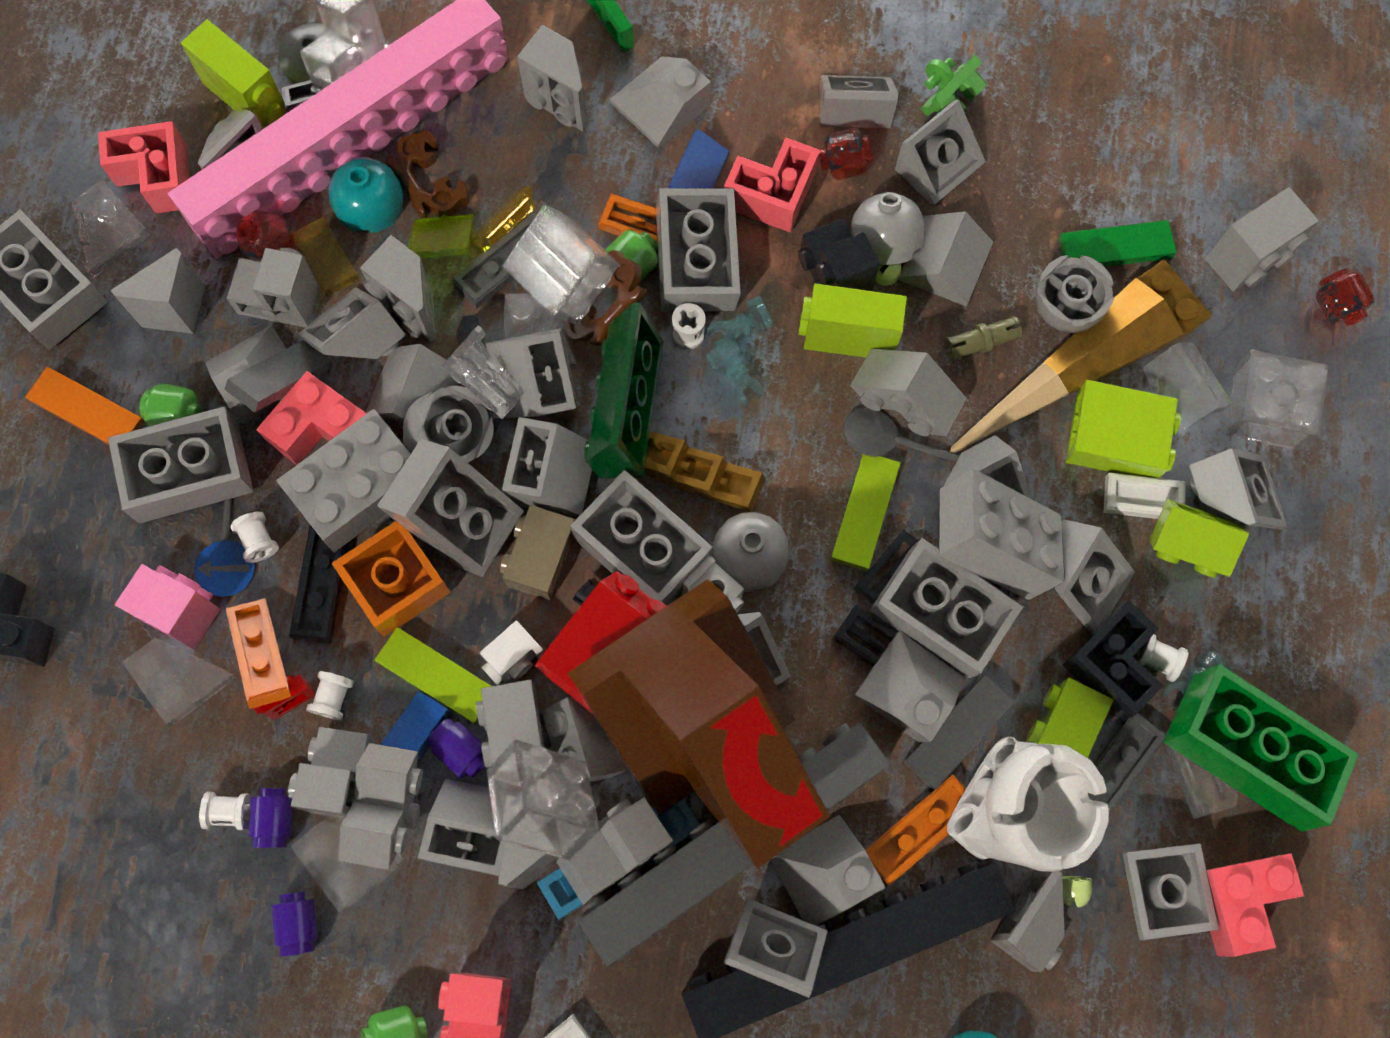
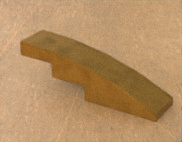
(701, 472)

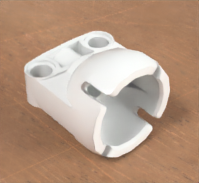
(1032, 807)

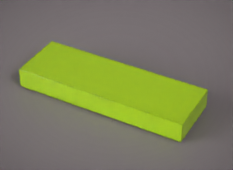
(865, 512)
(432, 673)

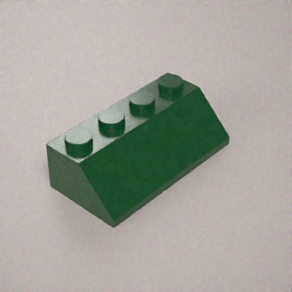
(625, 396)

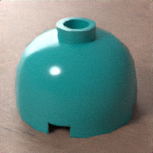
(365, 195)

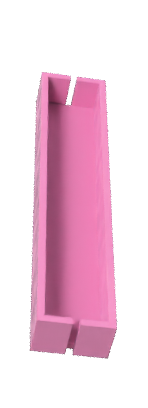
(344, 122)

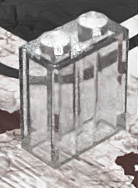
(560, 265)

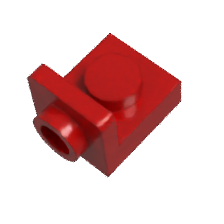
(300, 692)

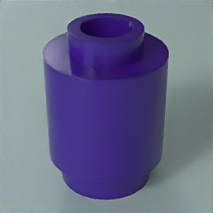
(457, 748)
(270, 818)
(294, 924)

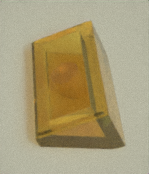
(504, 219)

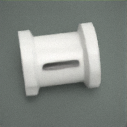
(691, 316)
(254, 537)
(1162, 658)
(330, 695)
(224, 811)

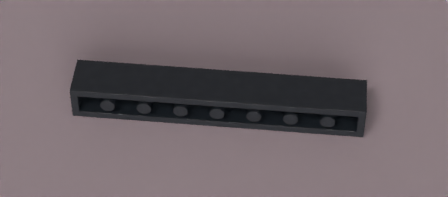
(857, 948)

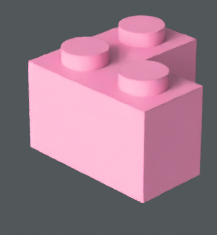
(169, 604)

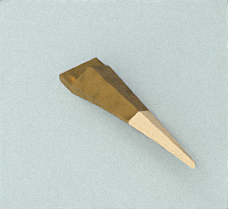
(1141, 321)

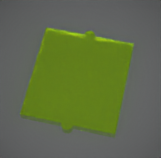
(442, 236)

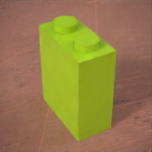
(233, 73)
(851, 320)
(1123, 430)

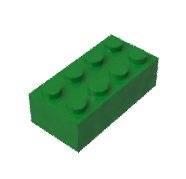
(1261, 748)

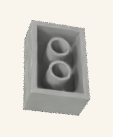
(697, 249)
(42, 283)
(180, 465)
(346, 480)
(450, 507)
(1000, 535)
(640, 538)
(946, 609)

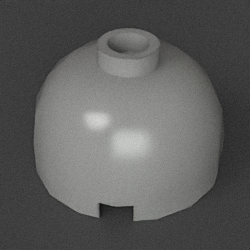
(891, 227)
(1074, 293)
(752, 550)

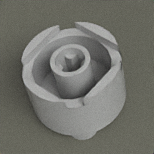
(465, 419)

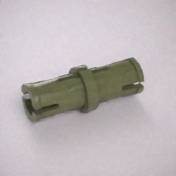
(982, 338)

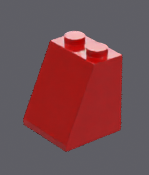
(604, 617)

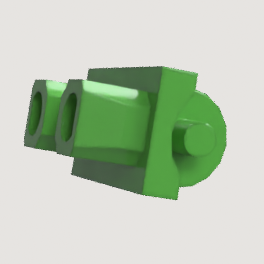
(964, 79)

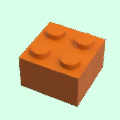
(391, 578)

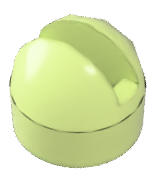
(889, 276)
(1077, 888)

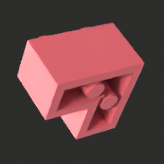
(149, 157)
(775, 192)
(306, 416)
(1240, 898)
(475, 1005)

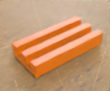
(632, 206)

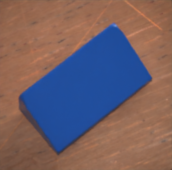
(700, 163)
(417, 724)

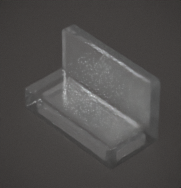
(1186, 376)

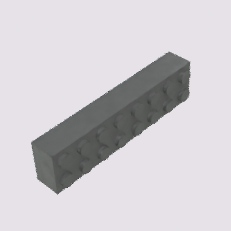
(713, 857)

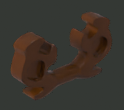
(413, 151)
(627, 280)

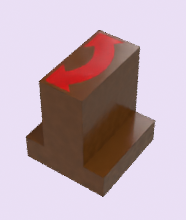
(704, 717)

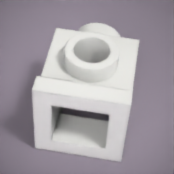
(710, 570)
(510, 654)

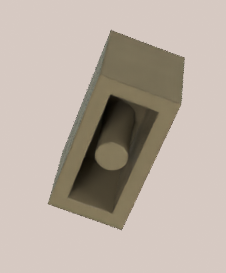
(538, 553)

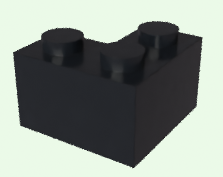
(839, 257)
(21, 638)
(1108, 663)

